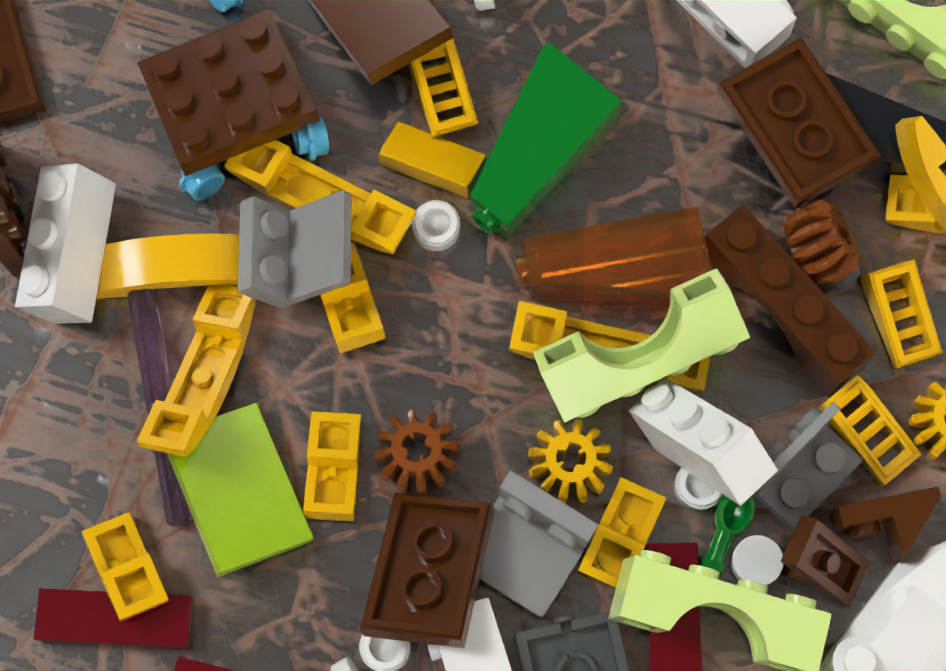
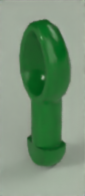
(730, 522)

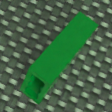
(545, 136)

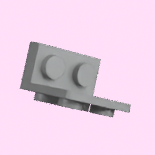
(296, 251)
(807, 468)
(533, 544)

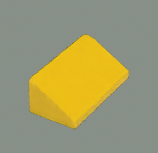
(431, 159)

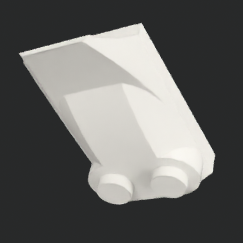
(901, 622)

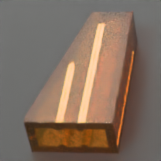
(617, 262)

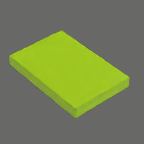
(240, 493)

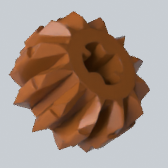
(821, 242)
(409, 434)

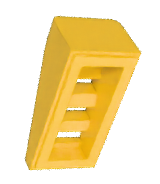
(457, 83)
(913, 291)
(871, 405)

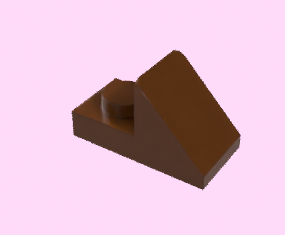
(899, 514)
(823, 562)

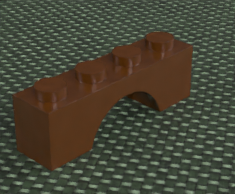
(817, 331)

